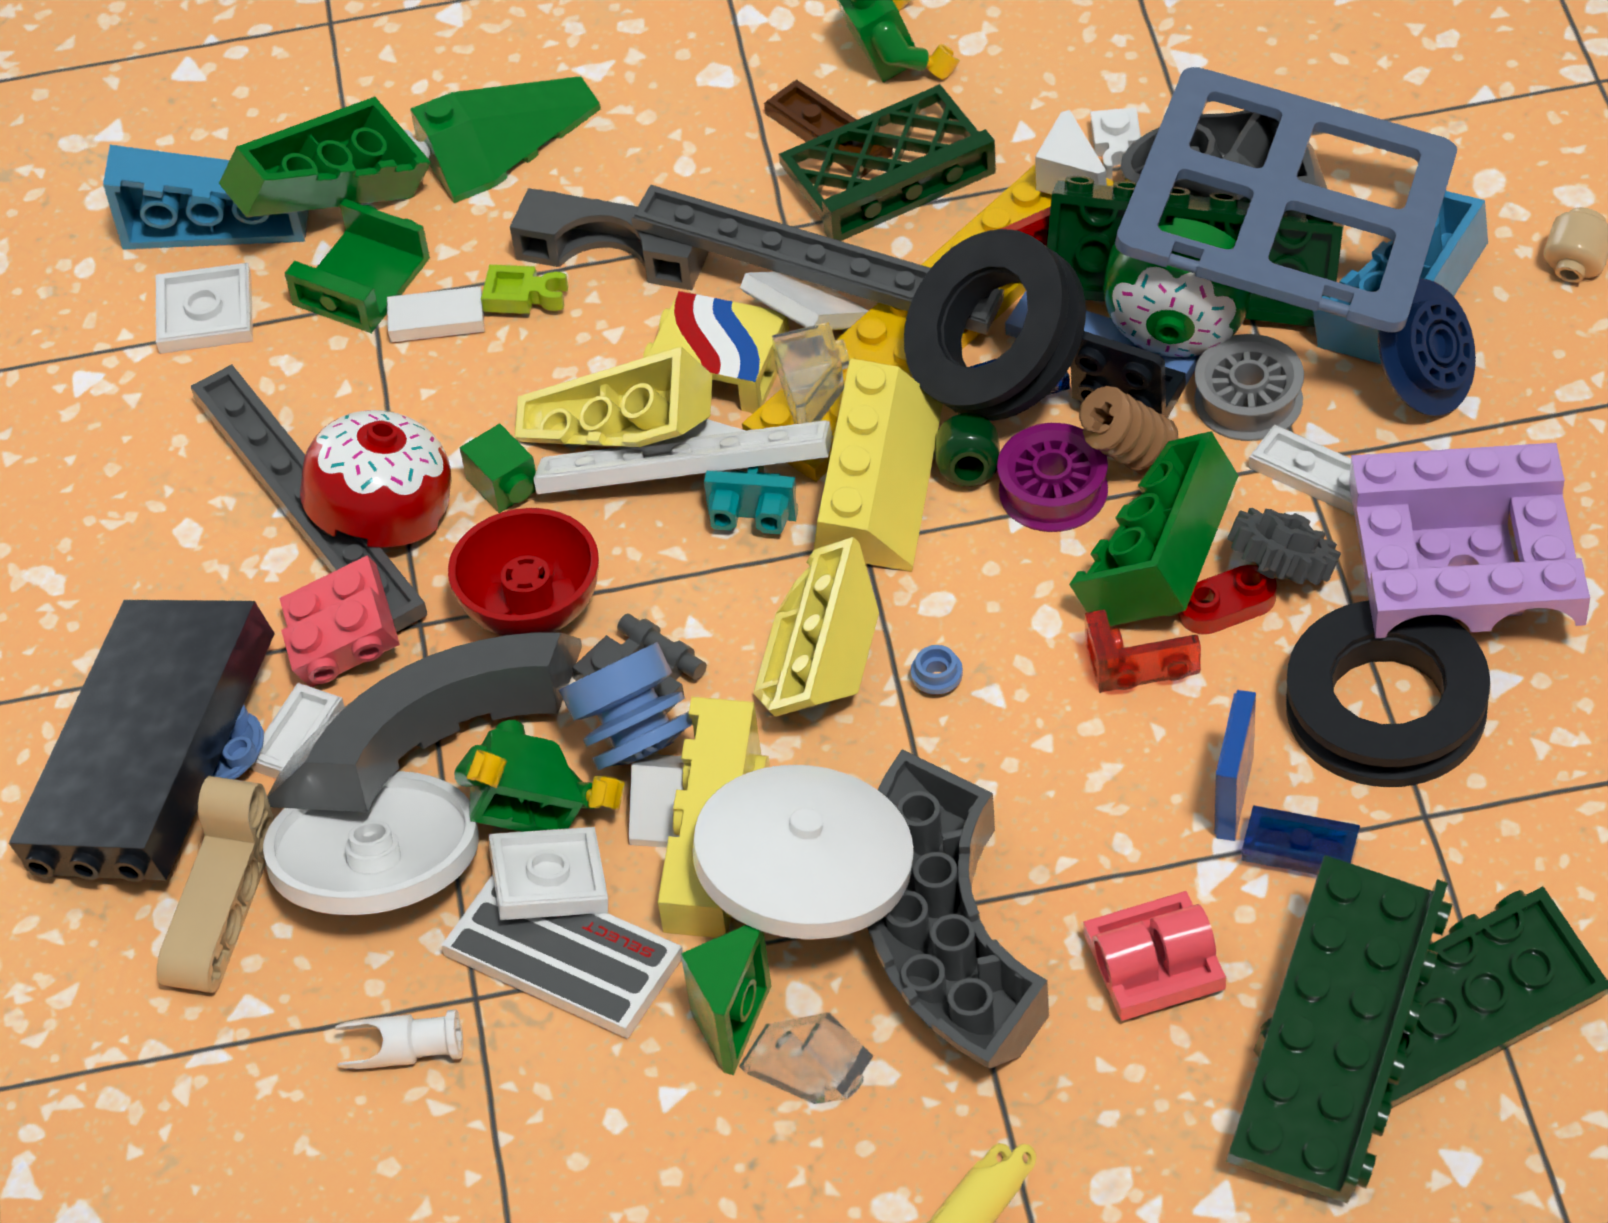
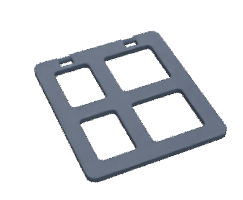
(1277, 189)

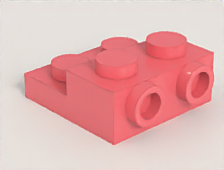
(337, 622)

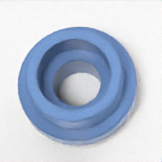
(936, 659)

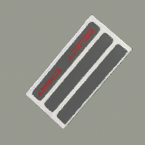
(575, 962)

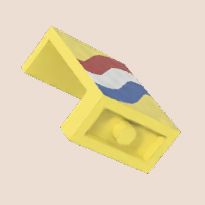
(726, 339)

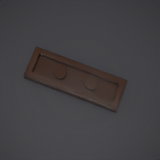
(812, 115)

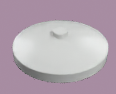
(802, 851)
(373, 860)

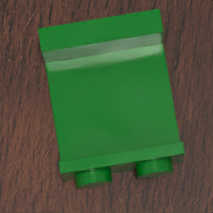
(365, 266)

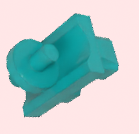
(750, 495)

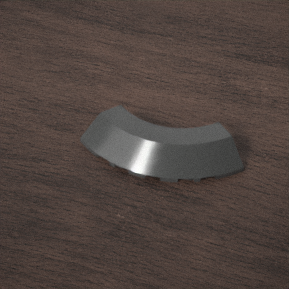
(418, 705)
(934, 935)

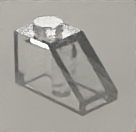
(810, 370)
(809, 1058)

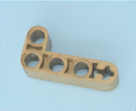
(219, 885)

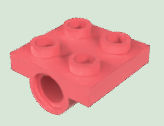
(1155, 954)

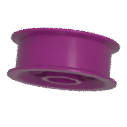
(1052, 478)

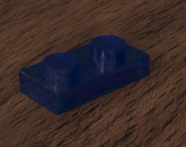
(1297, 840)

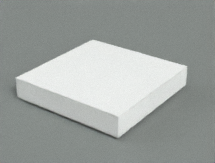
(802, 300)
(204, 308)
(548, 873)

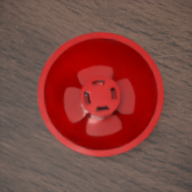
(524, 571)

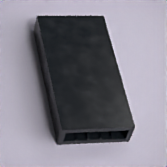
(142, 740)

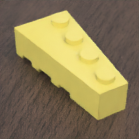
(722, 750)

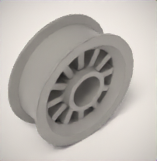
(1248, 387)

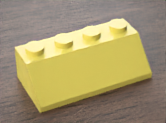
(879, 465)

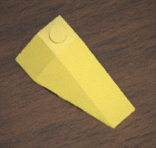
(620, 405)

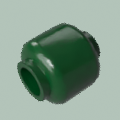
(967, 449)

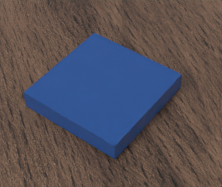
(1234, 765)

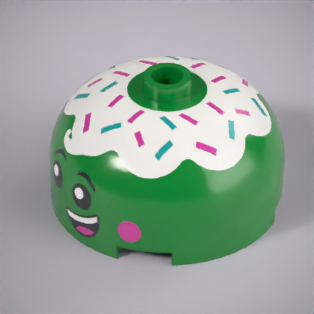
(1170, 307)

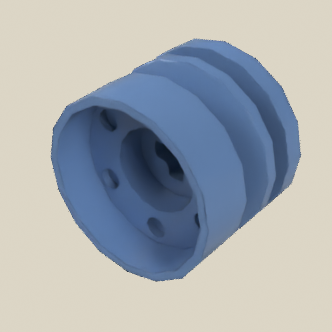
(627, 707)

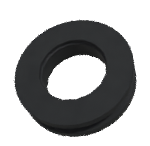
(1038, 354)
(1387, 752)

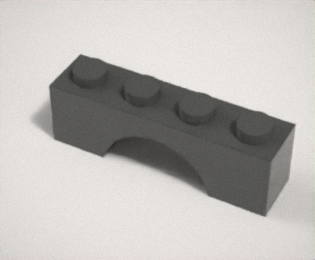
(559, 226)

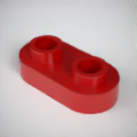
(1229, 600)

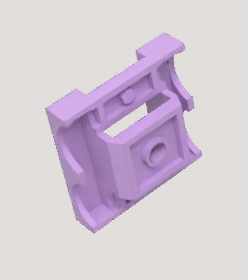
(1442, 541)

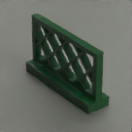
(904, 183)

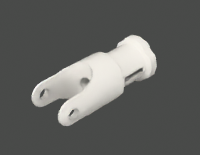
(409, 1039)

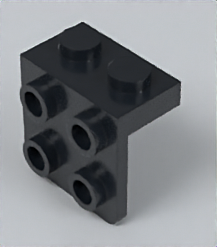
(1128, 368)

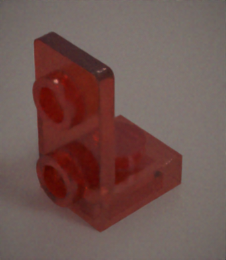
(1140, 664)

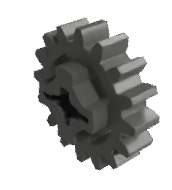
(1283, 546)

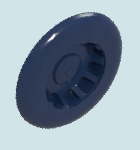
(1434, 353)

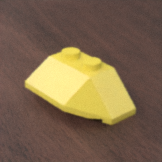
(820, 633)

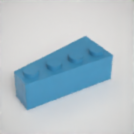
(178, 202)
(1453, 251)

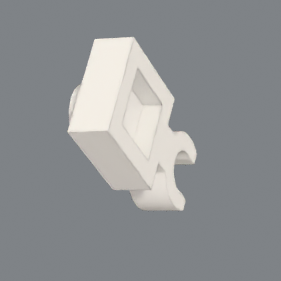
(1113, 134)

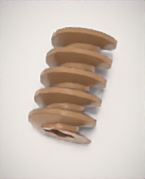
(1125, 428)

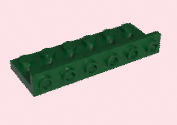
(1089, 215)
(1492, 988)
(1339, 1030)

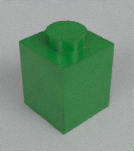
(499, 468)

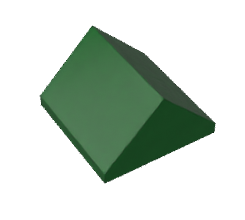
(727, 990)

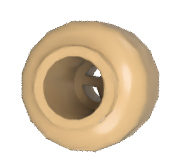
(1577, 244)

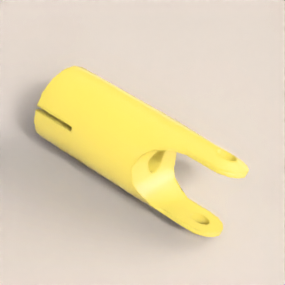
(987, 1186)

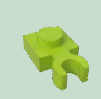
(518, 287)

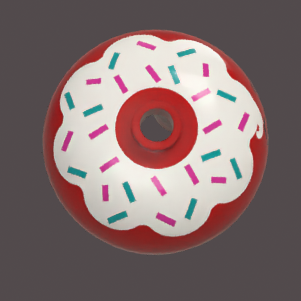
(376, 478)

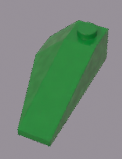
(491, 129)

